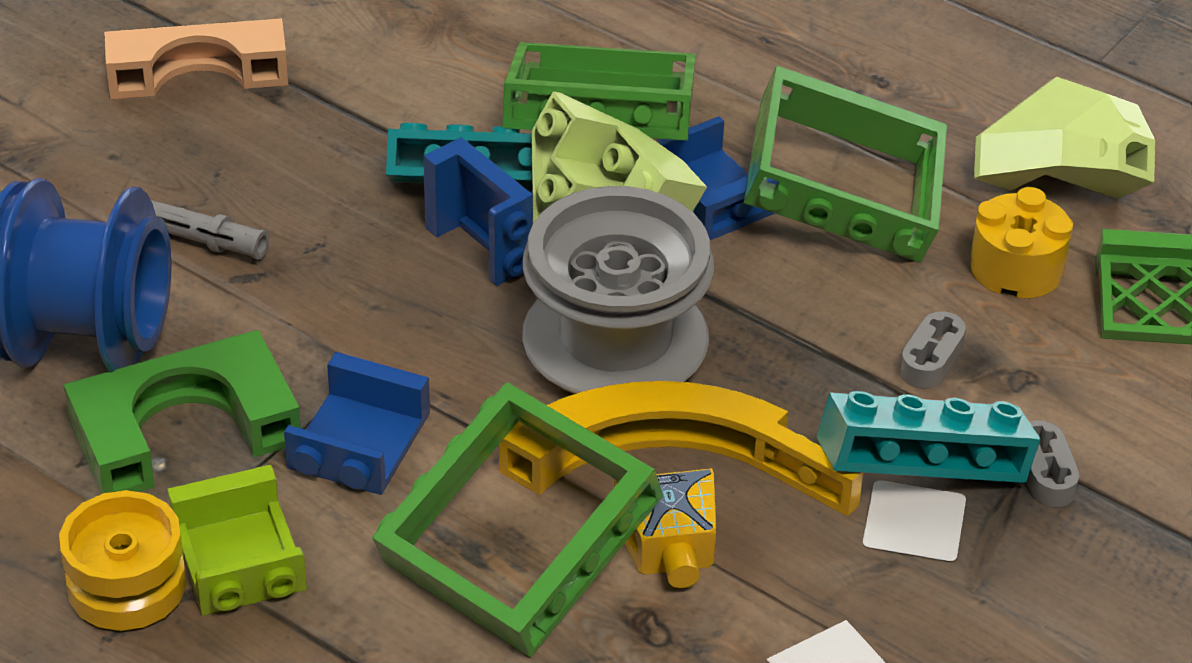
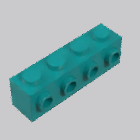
(502, 146)
(927, 437)

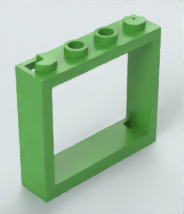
(611, 80)
(864, 123)
(575, 565)

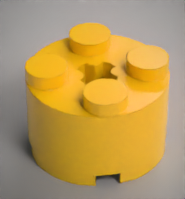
(1020, 243)

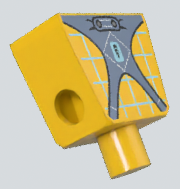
(679, 530)

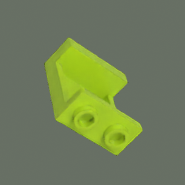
(237, 540)

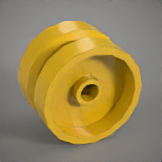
(123, 560)

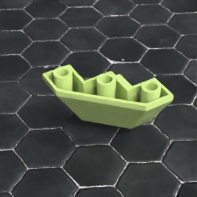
(1071, 137)
(589, 149)

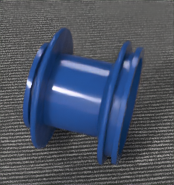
(81, 275)

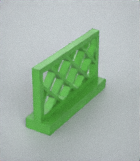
(1147, 259)

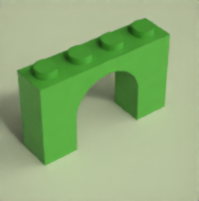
(228, 374)

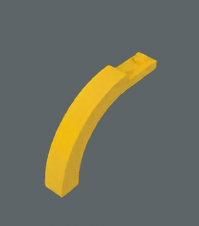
(682, 417)

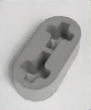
(942, 352)
(1057, 462)

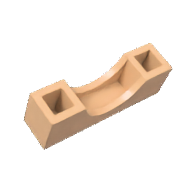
(147, 58)

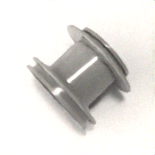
(616, 289)

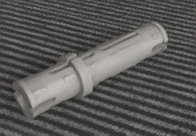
(216, 231)

